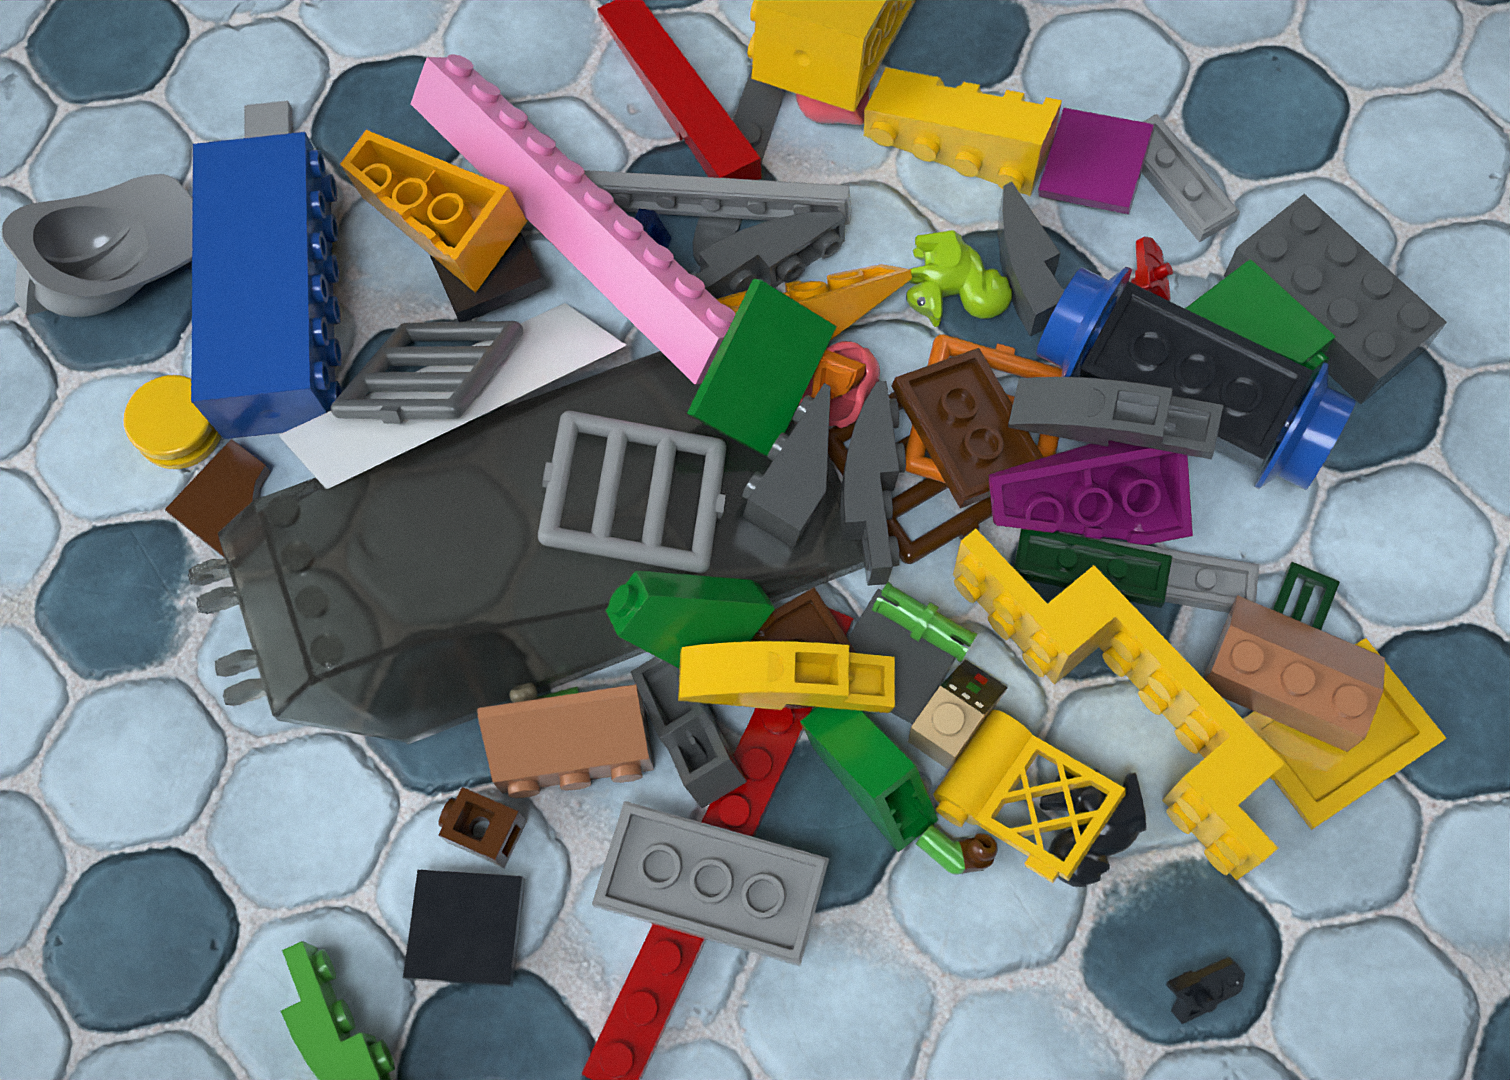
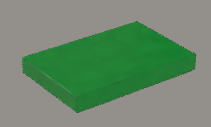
(761, 368)

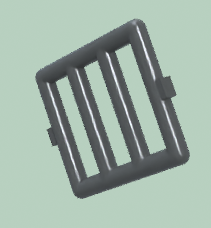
(396, 353)

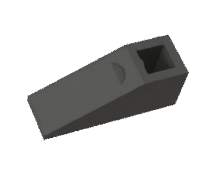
(795, 482)

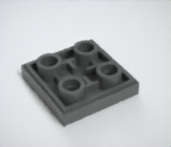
(918, 665)

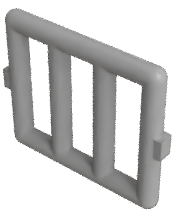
(599, 540)

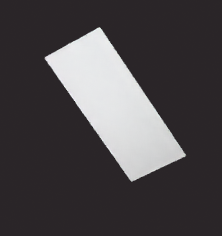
(547, 350)

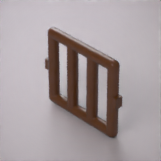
(910, 550)

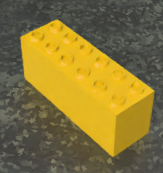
(823, 45)

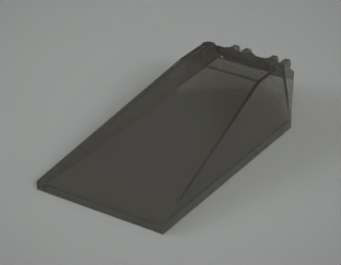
(426, 576)

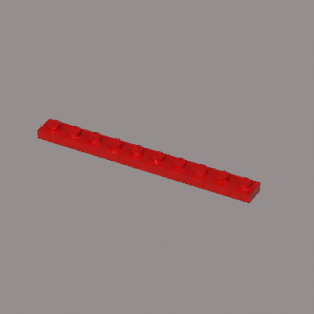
(670, 955)

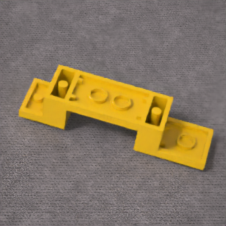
(1097, 615)

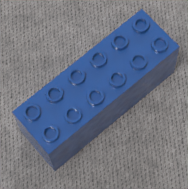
(263, 285)

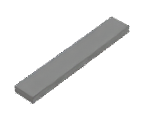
(720, 195)

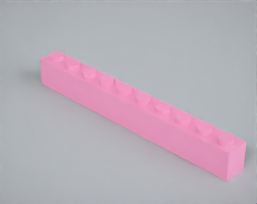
(575, 214)

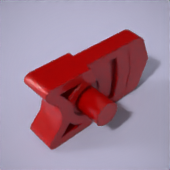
(1151, 270)

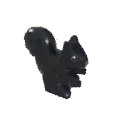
(1116, 836)

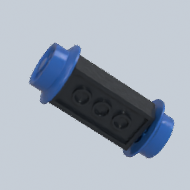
(1138, 337)

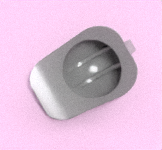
(99, 246)

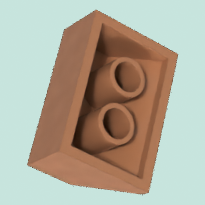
(1296, 674)
(567, 740)

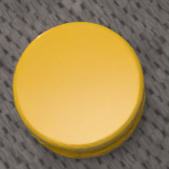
(168, 425)

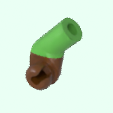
(961, 855)

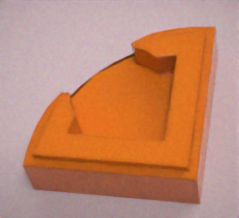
(837, 372)

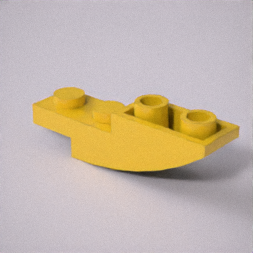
(786, 673)

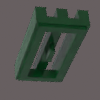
(1310, 579)

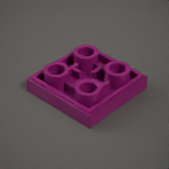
(1096, 160)

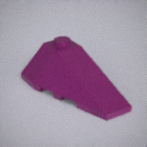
(1098, 493)

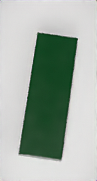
(1063, 558)

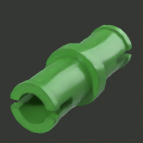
(924, 621)

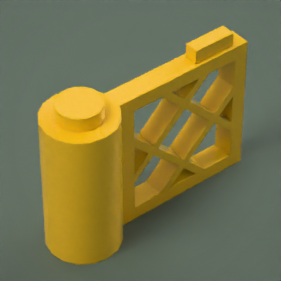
(986, 780)

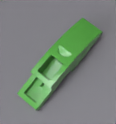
(323, 1024)

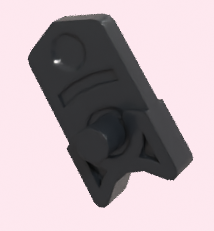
(1204, 989)

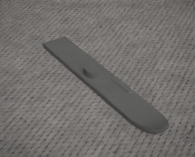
(756, 121)

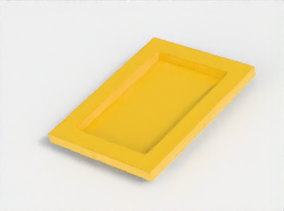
(1326, 779)

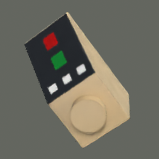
(955, 713)

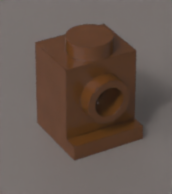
(468, 809)

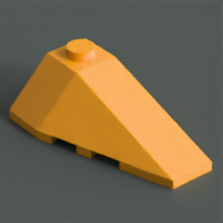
(844, 297)

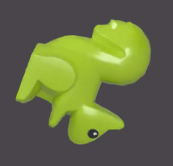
(953, 270)

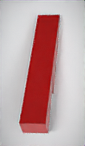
(680, 92)

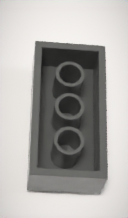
(1348, 290)

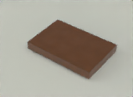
(964, 423)

